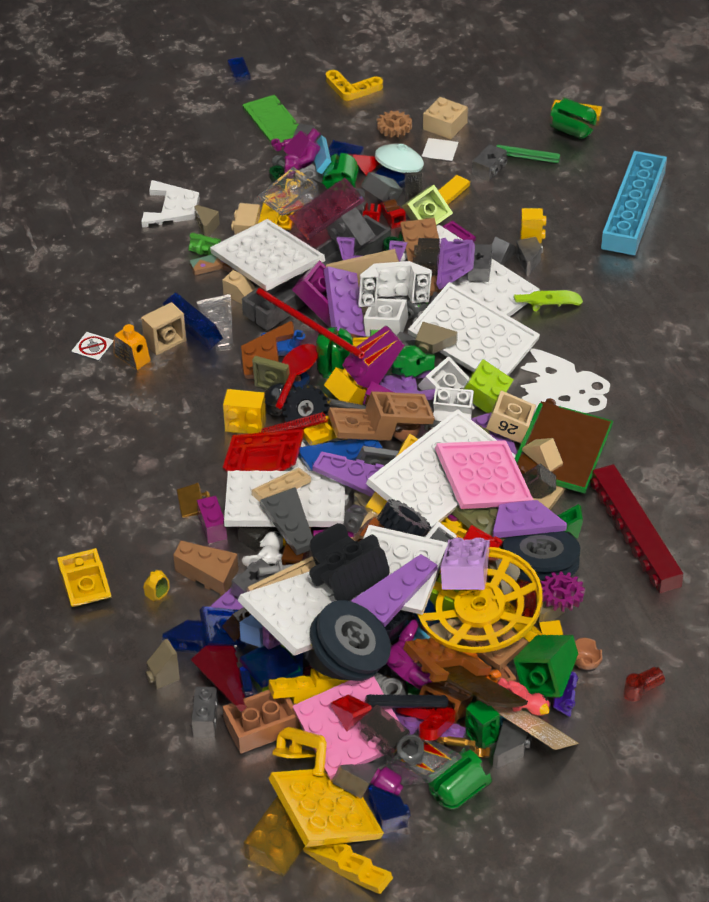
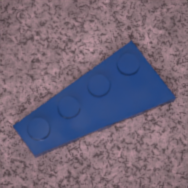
(348, 448)

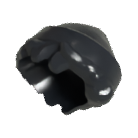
(271, 397)

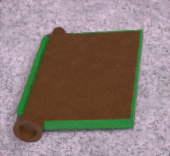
(577, 438)

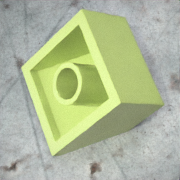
(427, 205)

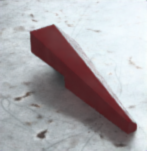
(221, 668)

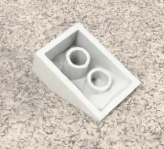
(445, 375)

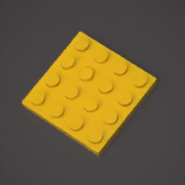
(323, 810)

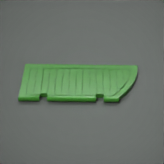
(271, 118)

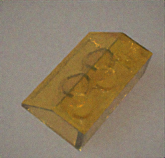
(274, 840)

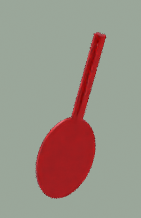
(299, 361)

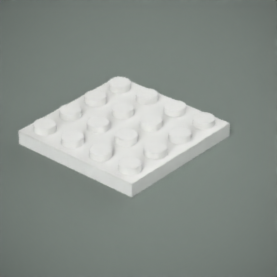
(404, 547)

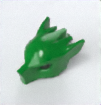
(407, 363)

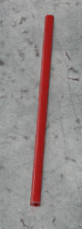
(312, 324)

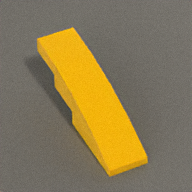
(351, 865)

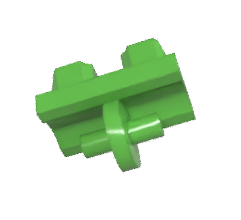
(201, 243)

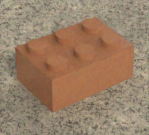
(259, 721)

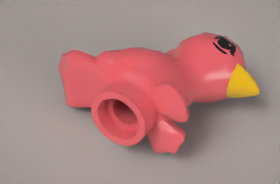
(537, 703)

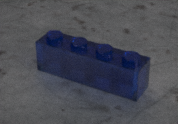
(196, 323)

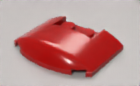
(264, 451)

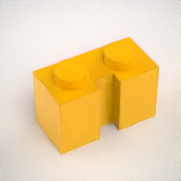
(532, 223)

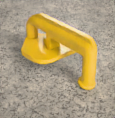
(299, 738)

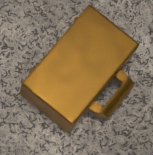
(188, 499)

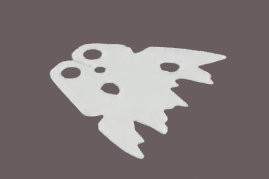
(563, 383)

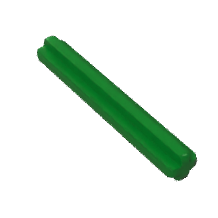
(531, 154)

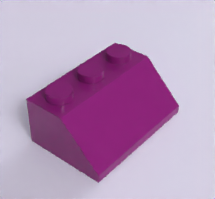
(313, 292)

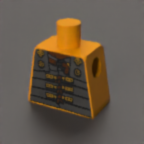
(131, 347)

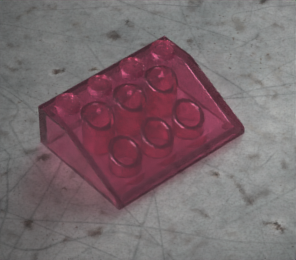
(326, 209)

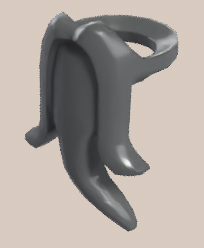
(413, 753)

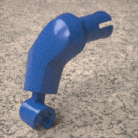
(286, 346)

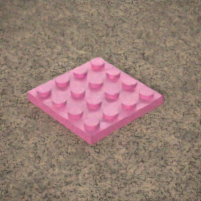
(482, 473)
(342, 745)

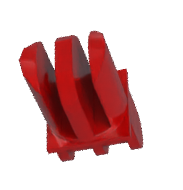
(374, 215)

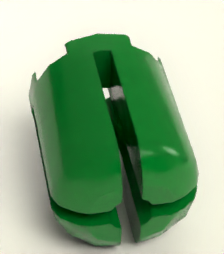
(567, 108)
(340, 168)
(329, 353)
(460, 781)

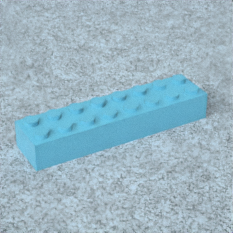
(634, 203)

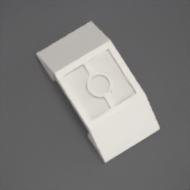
(394, 280)
(449, 400)

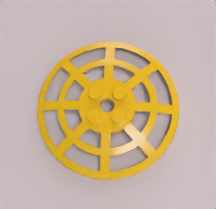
(492, 610)

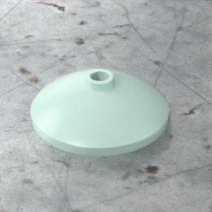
(399, 158)

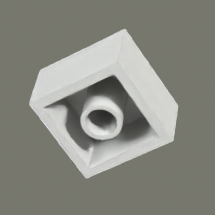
(386, 313)

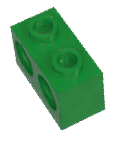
(482, 724)

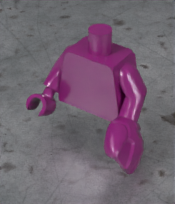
(300, 149)
(402, 662)

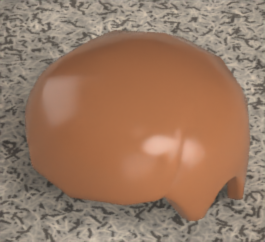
(402, 430)
(588, 655)

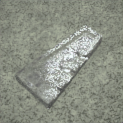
(220, 313)

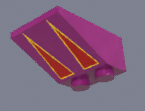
(380, 353)

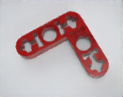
(435, 720)

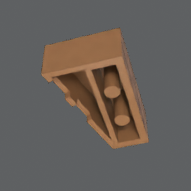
(206, 565)

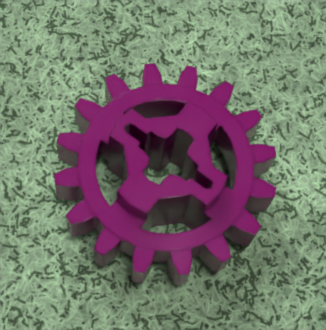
(560, 591)

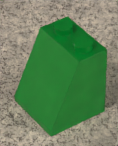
(547, 664)

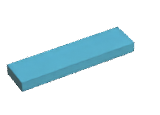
(323, 158)

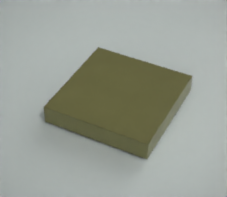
(269, 372)

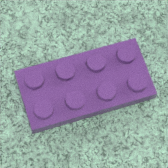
(343, 301)

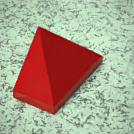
(366, 163)
(350, 710)

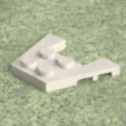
(177, 204)

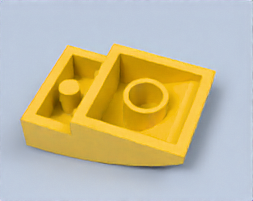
(83, 577)

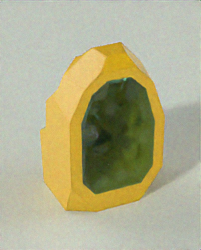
(156, 585)

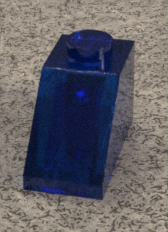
(186, 637)
(388, 809)

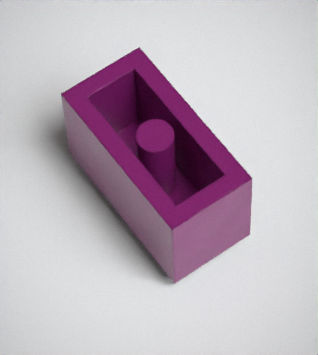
(211, 519)

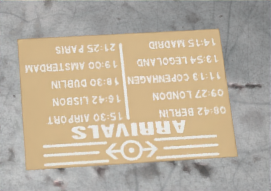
(537, 727)

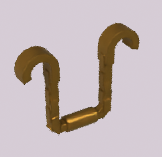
(457, 741)

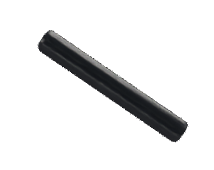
(407, 701)

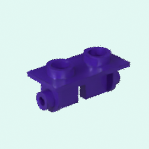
(567, 700)

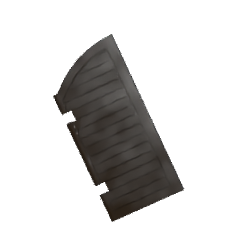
(482, 687)

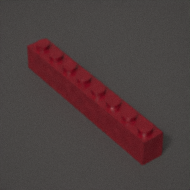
(637, 529)

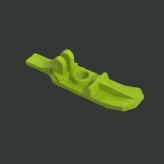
(541, 298)

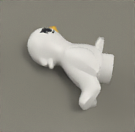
(270, 552)

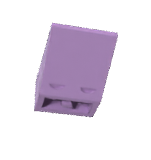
(465, 564)

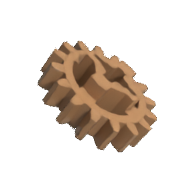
(394, 123)

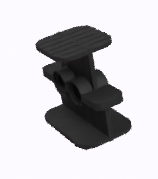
(346, 564)

